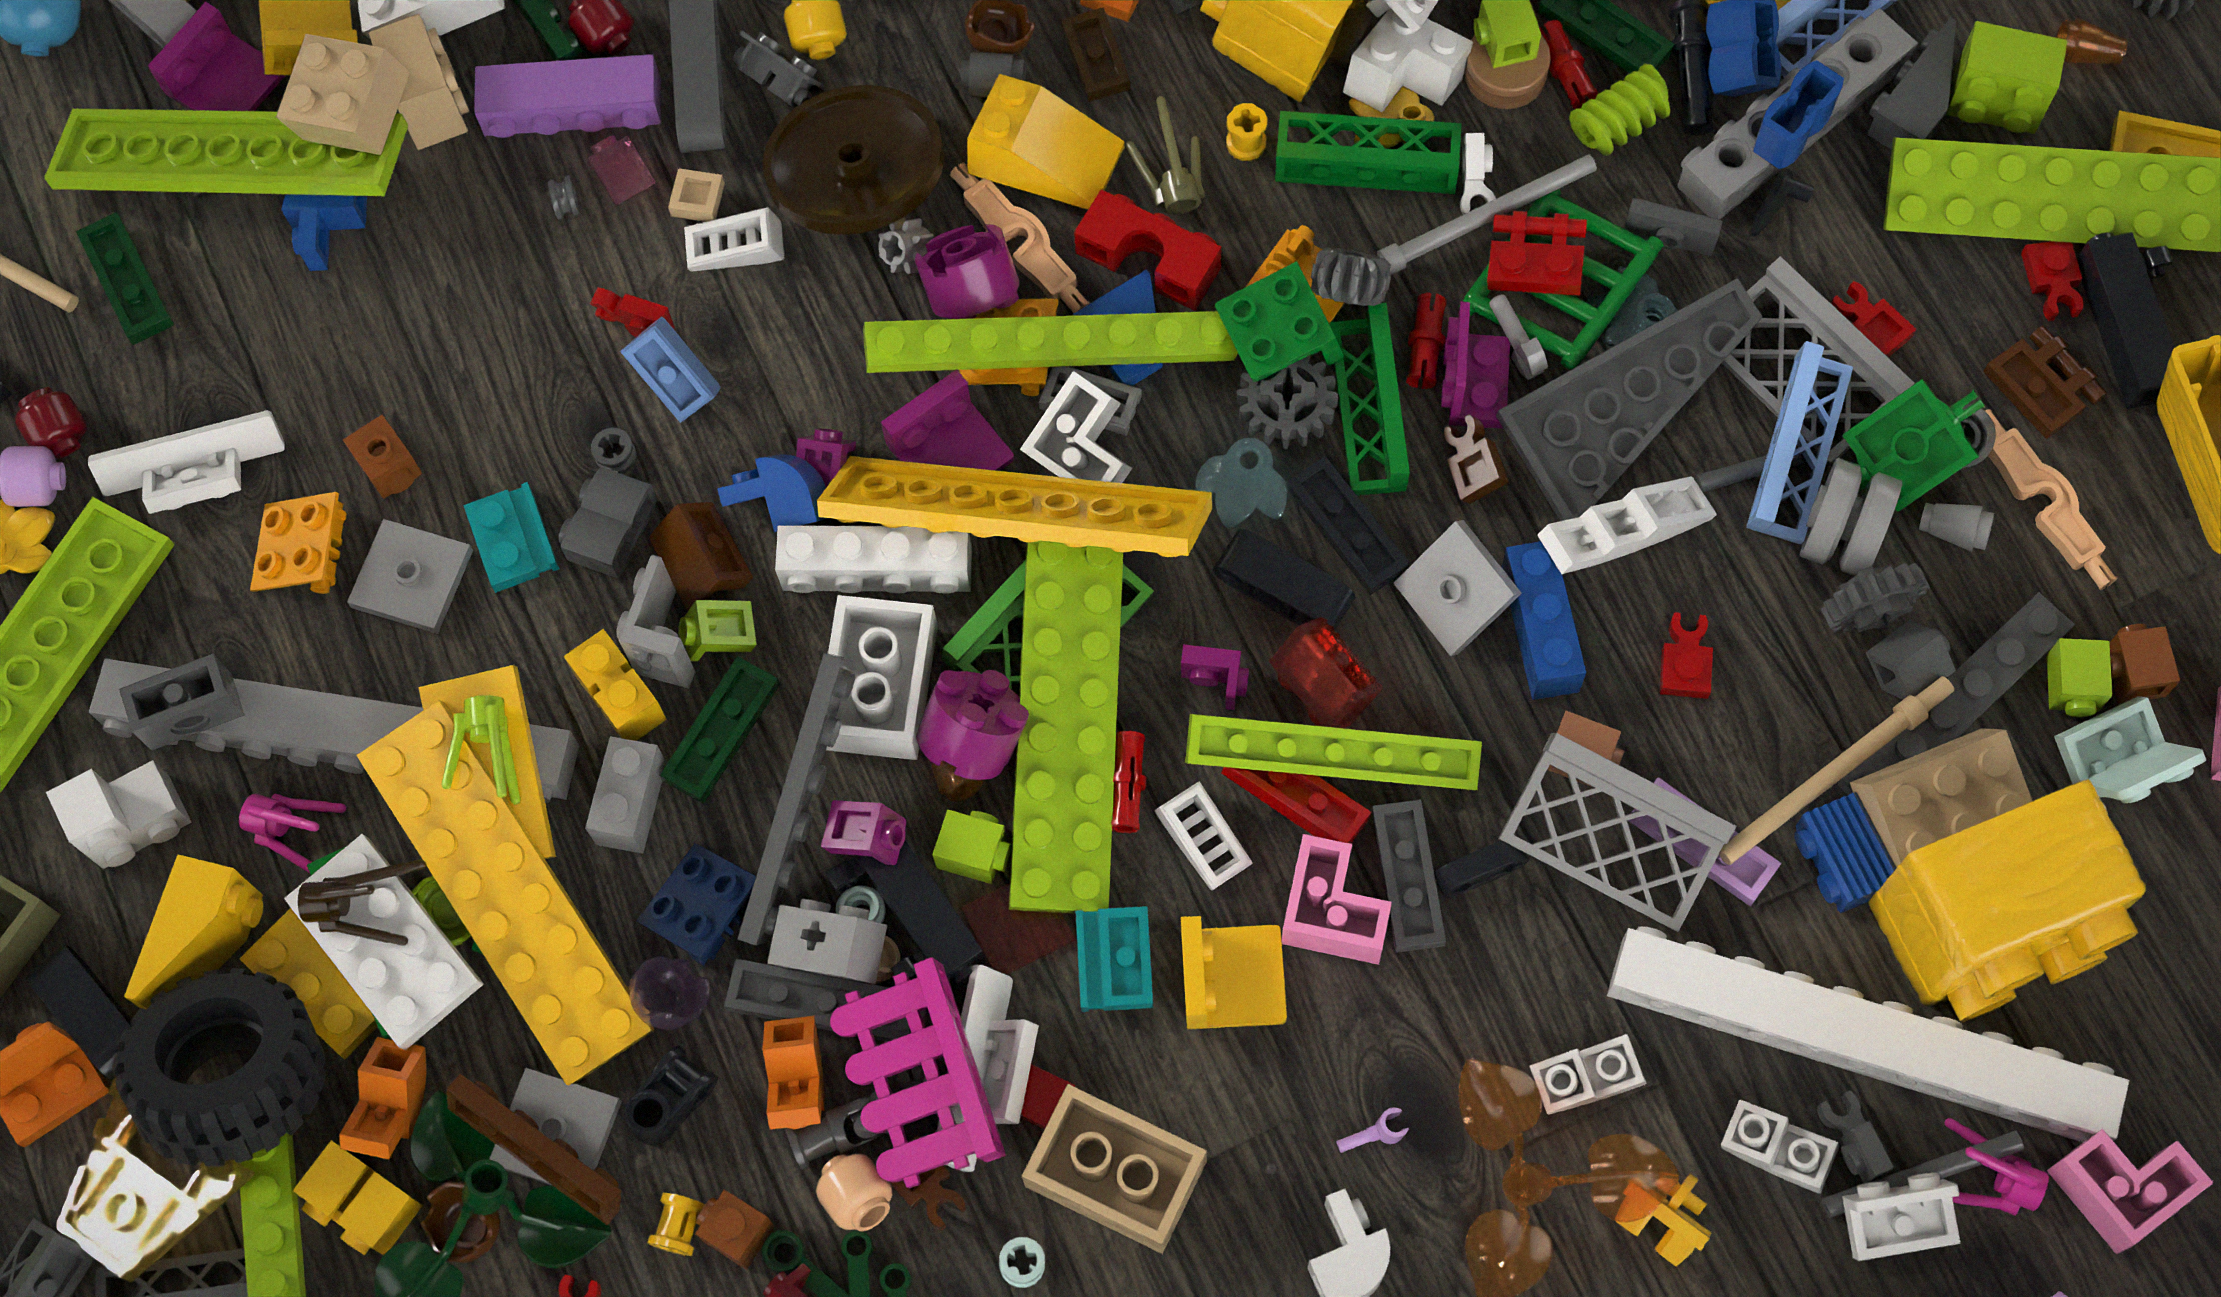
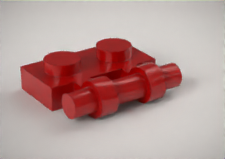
(1537, 266)

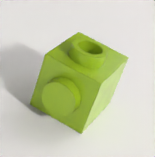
(1507, 31)
(2079, 676)
(972, 846)

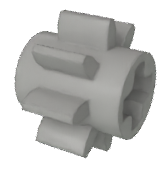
(903, 243)

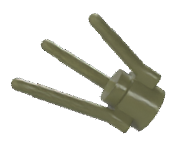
(1179, 189)

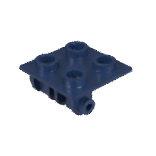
(699, 903)

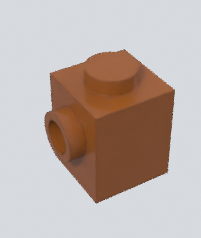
(383, 457)
(2142, 663)
(733, 1228)

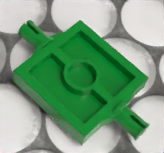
(1914, 441)

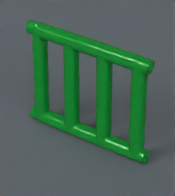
(1595, 318)

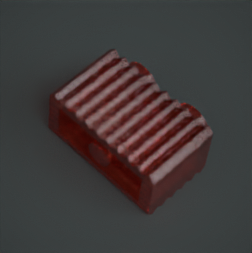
(1325, 674)

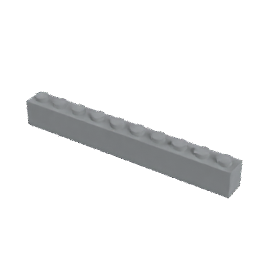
(313, 725)

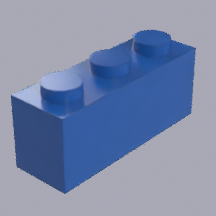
(1544, 622)

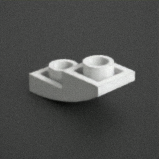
(1587, 1075)
(1779, 1147)

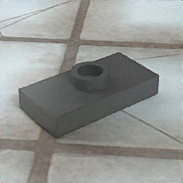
(1673, 226)

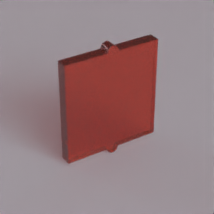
(1014, 936)

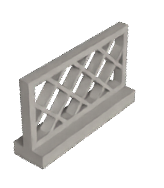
(1832, 331)
(1637, 793)

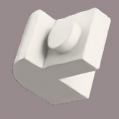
(1360, 1262)

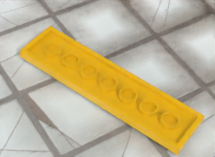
(1017, 506)
(505, 895)

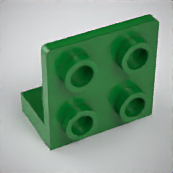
(1277, 323)

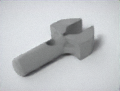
(1527, 353)

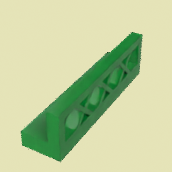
(1367, 161)
(1387, 402)

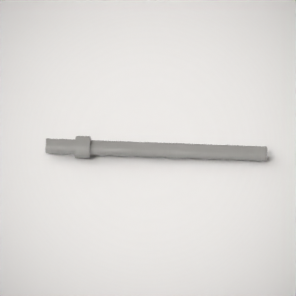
(1400, 255)

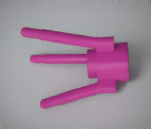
(273, 817)
(2015, 1178)

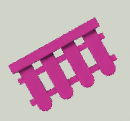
(936, 1095)

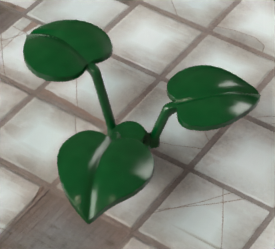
(443, 1146)

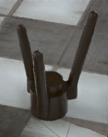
(330, 899)

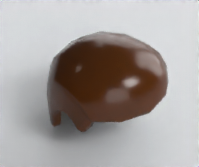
(998, 26)
(445, 1210)

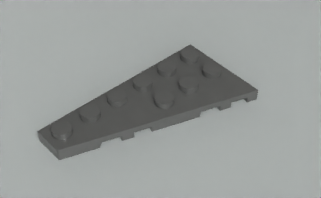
(1605, 412)

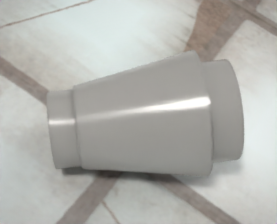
(1958, 524)

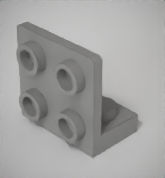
(647, 644)

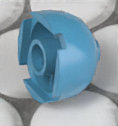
(39, 23)

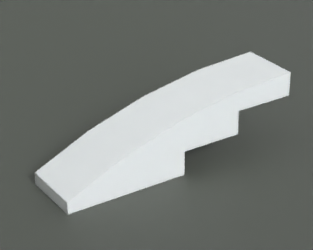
(1626, 525)

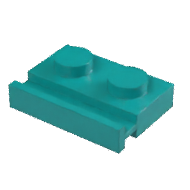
(511, 537)
(1114, 959)

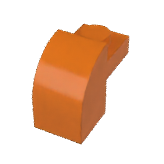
(793, 1073)
(389, 1099)

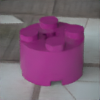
(968, 272)
(972, 723)

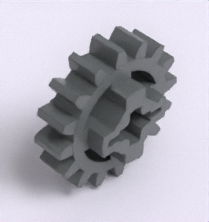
(1308, 399)
(1875, 598)

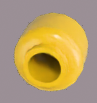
(815, 27)

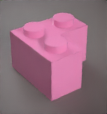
(1323, 915)
(2124, 1200)

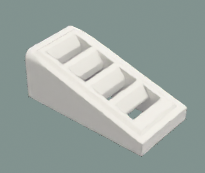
(747, 223)
(1178, 831)

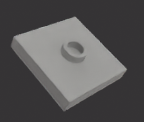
(410, 576)
(1457, 588)
(562, 1112)

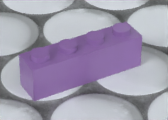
(568, 95)

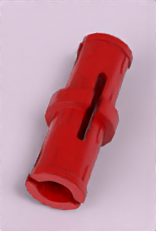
(1568, 65)
(1426, 340)
(1128, 781)

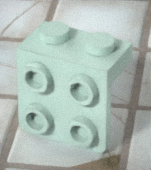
(2125, 752)

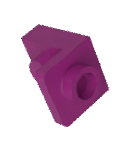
(825, 451)
(1212, 665)
(864, 831)

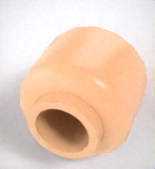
(854, 1192)

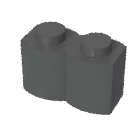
(608, 522)

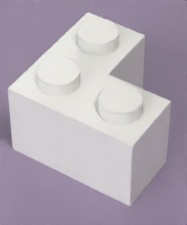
(1395, 56)
(1068, 433)
(119, 816)

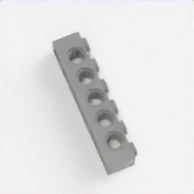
(1721, 188)

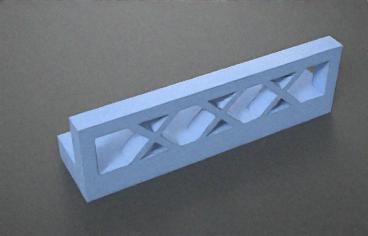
(1801, 14)
(1788, 434)

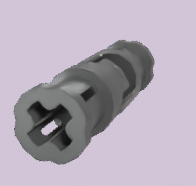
(831, 1135)

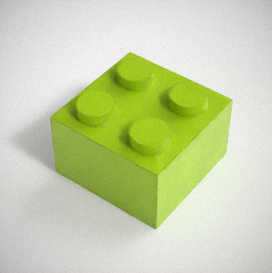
(2006, 77)

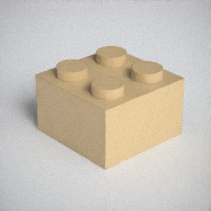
(343, 94)
(431, 96)

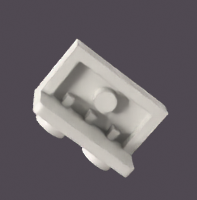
(1901, 1218)

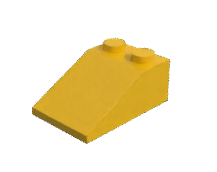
(1040, 144)
(195, 928)

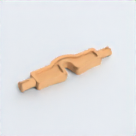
(1035, 255)
(2059, 521)

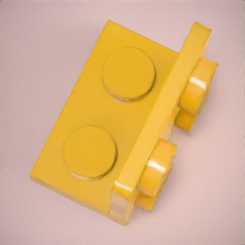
(287, 23)
(1232, 975)

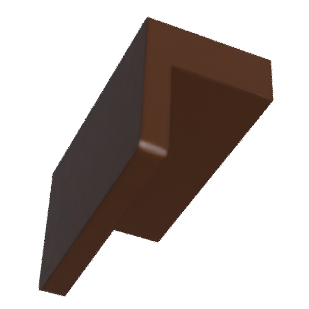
(699, 552)

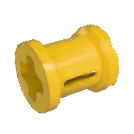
(1240, 121)
(676, 1224)

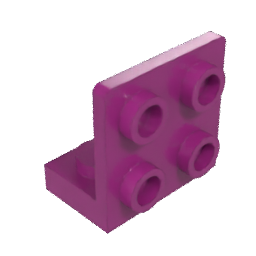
(211, 67)
(1474, 372)
(945, 430)

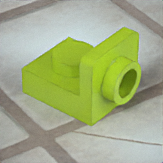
(717, 628)

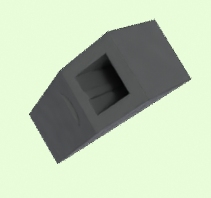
(1921, 92)

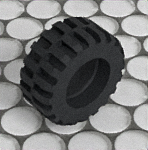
(236, 1112)

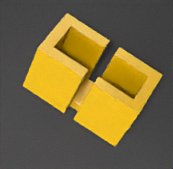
(622, 693)
(356, 1199)

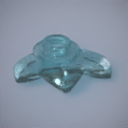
(1632, 315)
(1243, 489)

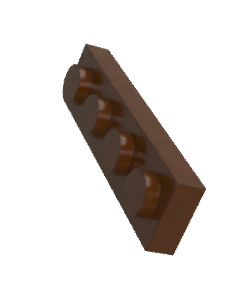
(520, 1137)

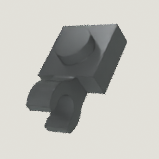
(1862, 1146)

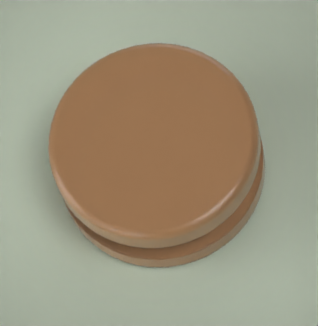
(1507, 85)

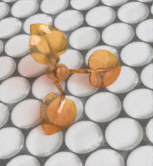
(1505, 1252)

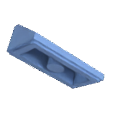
(671, 369)

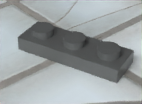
(1408, 876)

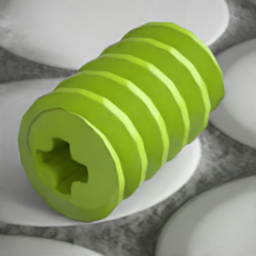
(1622, 110)

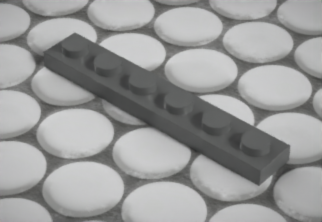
(1976, 684)
(803, 780)

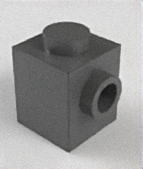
(1910, 659)

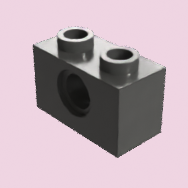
(181, 702)

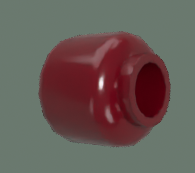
(601, 25)
(50, 421)

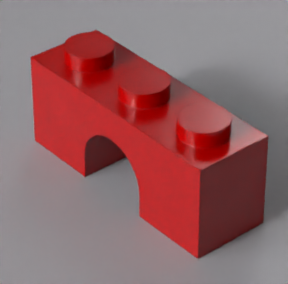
(1119, 228)

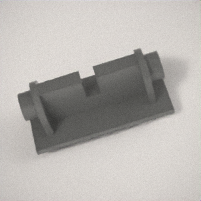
(762, 59)

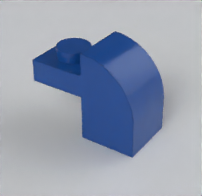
(314, 218)
(788, 486)

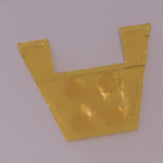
(129, 1210)

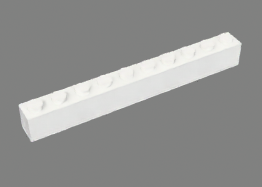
(1868, 1037)

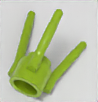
(486, 723)

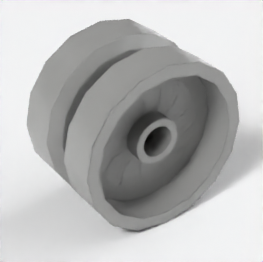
(1844, 516)

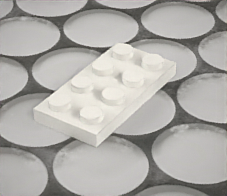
(401, 985)

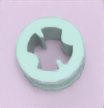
(1011, 1274)

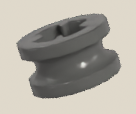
(564, 197)
(606, 438)

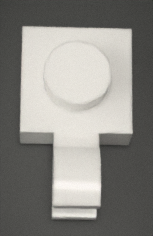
(1475, 162)

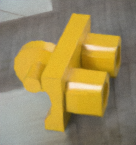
(1683, 1231)

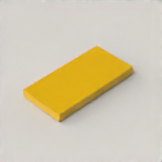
(505, 684)

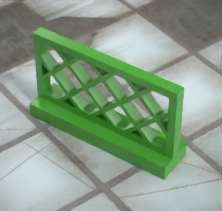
(1001, 610)

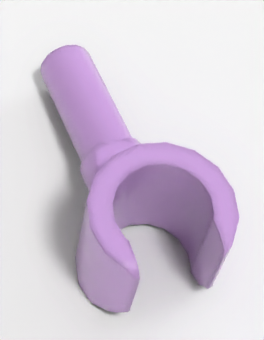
(1373, 1133)

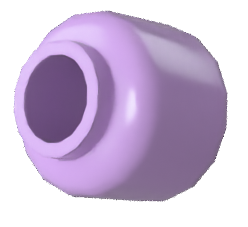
(30, 476)

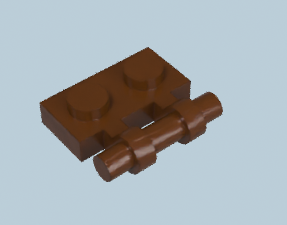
(2037, 389)

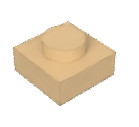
(696, 195)

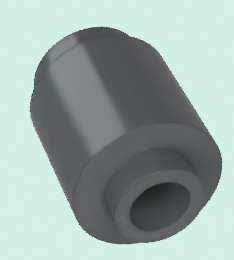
(983, 69)

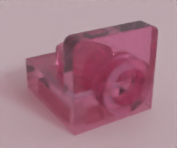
(620, 168)

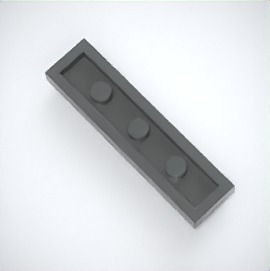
(790, 993)

